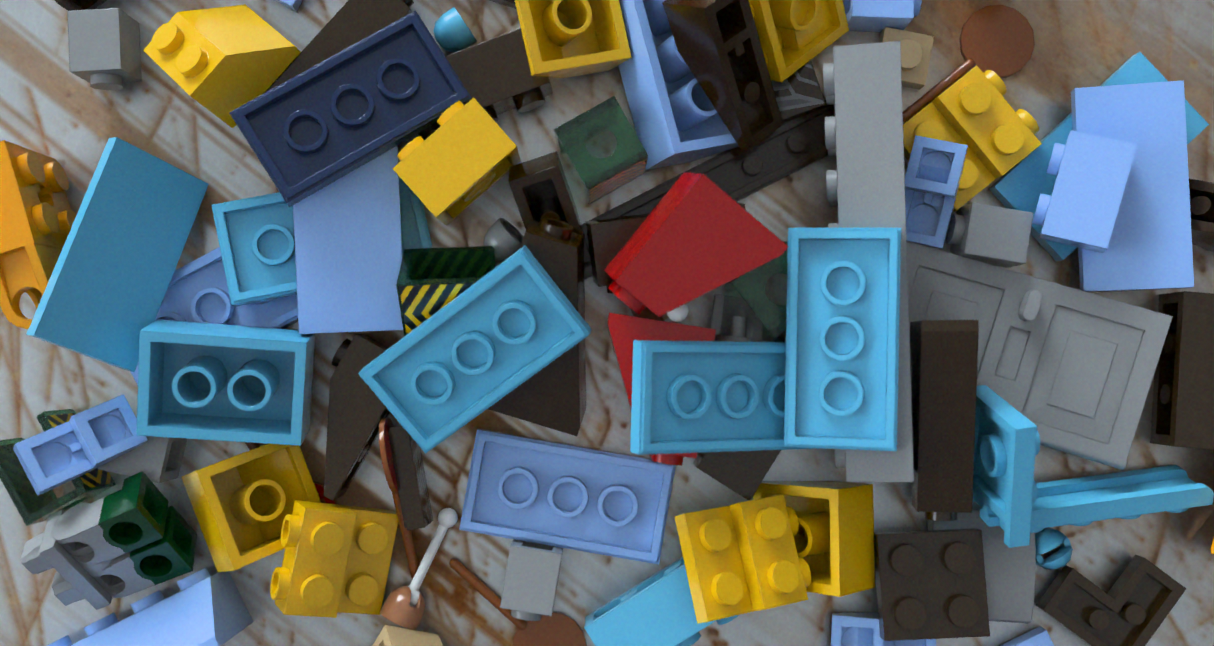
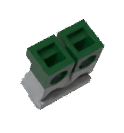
(113, 545)

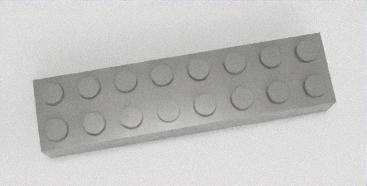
(871, 194)

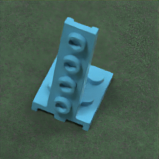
(1011, 498)

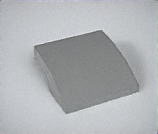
(1007, 570)

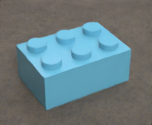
(224, 382)

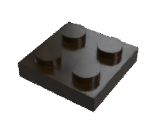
(931, 584)

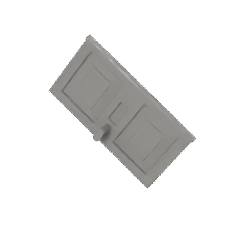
(1048, 349)

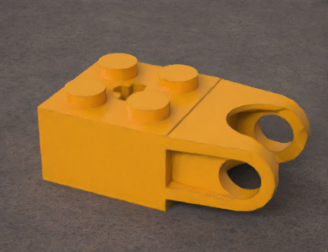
(32, 225)

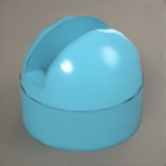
(453, 32)
(1048, 540)

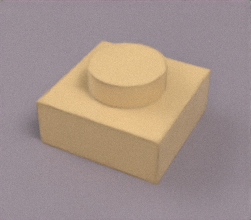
(915, 55)

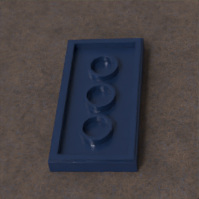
(350, 108)

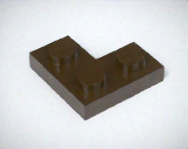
(1117, 618)

